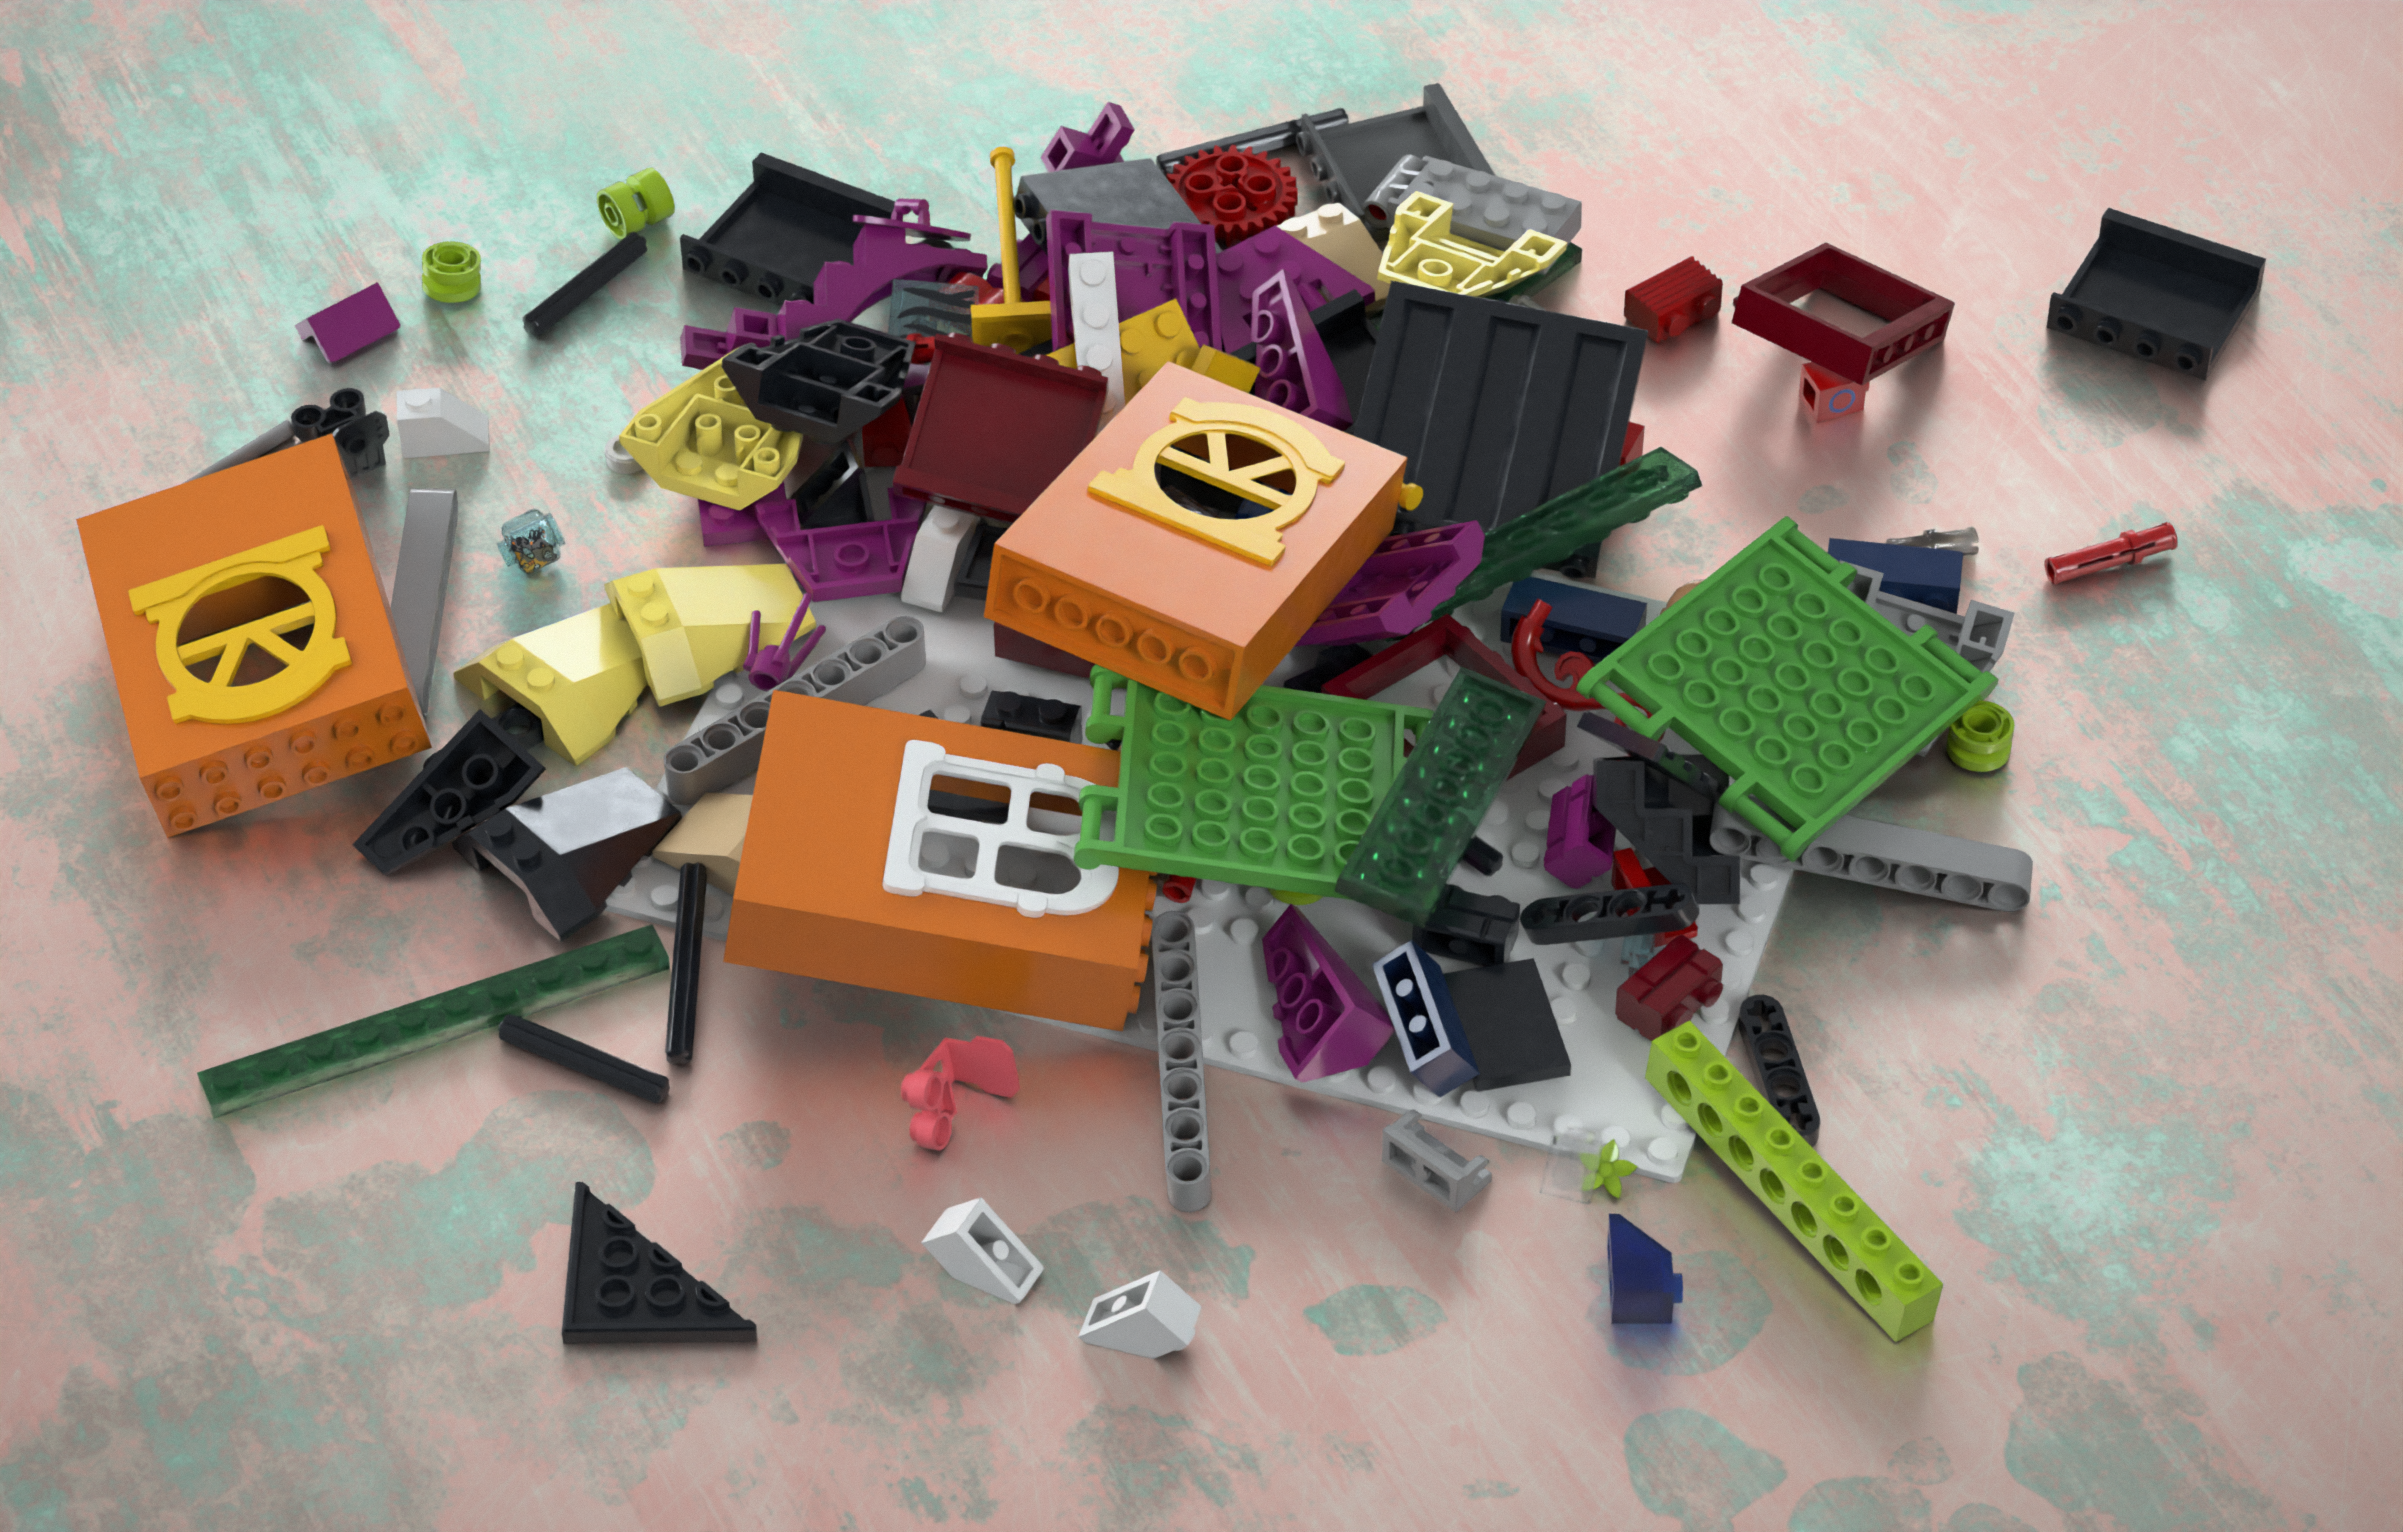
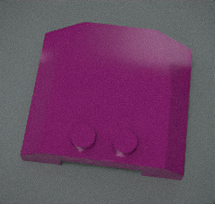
(1148, 267)
(1399, 585)

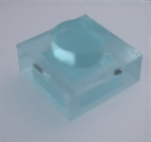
(1637, 951)

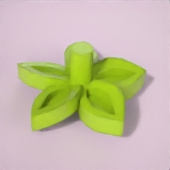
(1610, 1168)

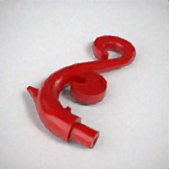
(1524, 660)

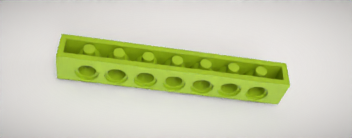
(1794, 1181)

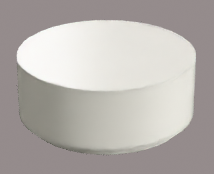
(619, 459)

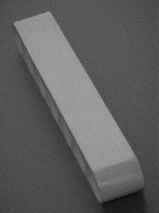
(423, 581)
(850, 675)
(1890, 858)
(1184, 1159)

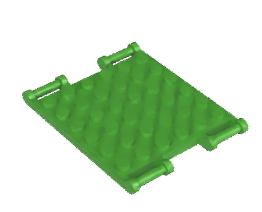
(1788, 685)
(1243, 799)

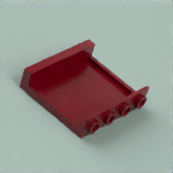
(996, 428)

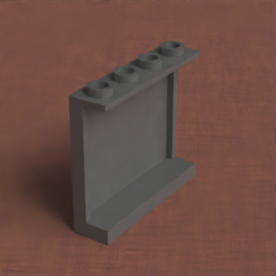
(1361, 154)

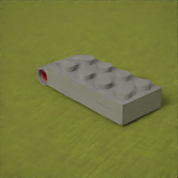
(1484, 205)

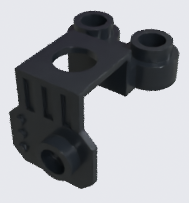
(356, 434)

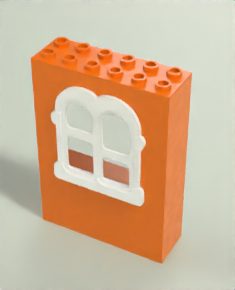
(838, 886)

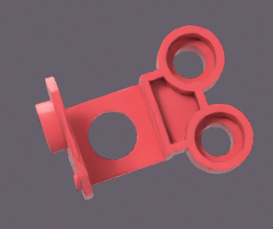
(981, 1062)

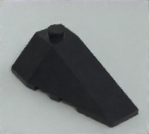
(459, 788)

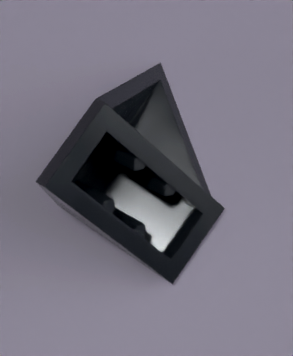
(835, 492)

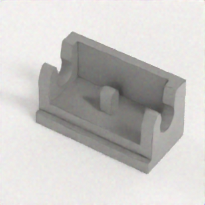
(1432, 1163)

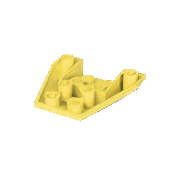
(709, 443)

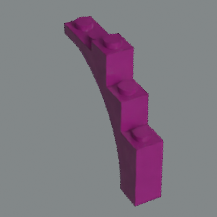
(878, 257)

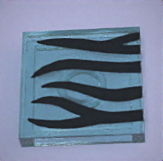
(931, 308)

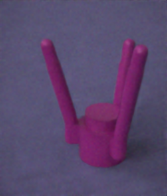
(773, 664)

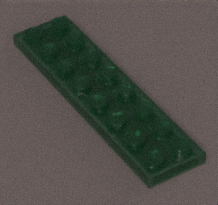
(1572, 521)
(1440, 797)

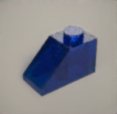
(1639, 1276)

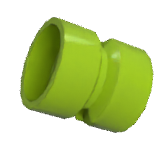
(638, 201)

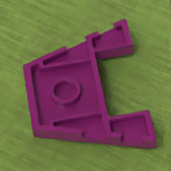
(1257, 260)
(846, 558)

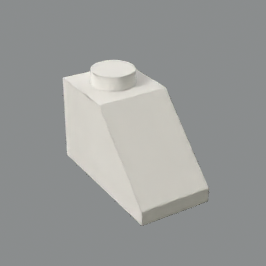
(439, 424)
(937, 558)
(983, 1251)
(1142, 1318)

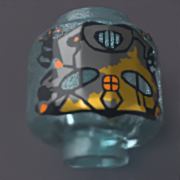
(531, 541)

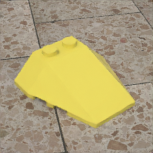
(1429, 256)
(699, 620)
(570, 675)

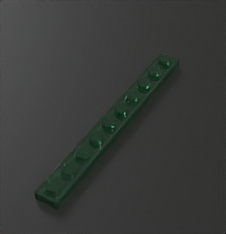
(432, 1021)

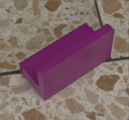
(350, 323)

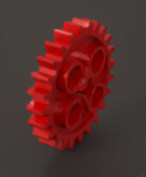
(1236, 191)

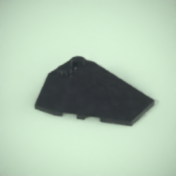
(823, 380)
(573, 845)

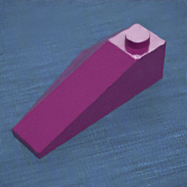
(1293, 357)
(1322, 1005)

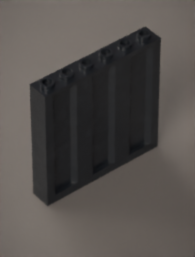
(1497, 407)

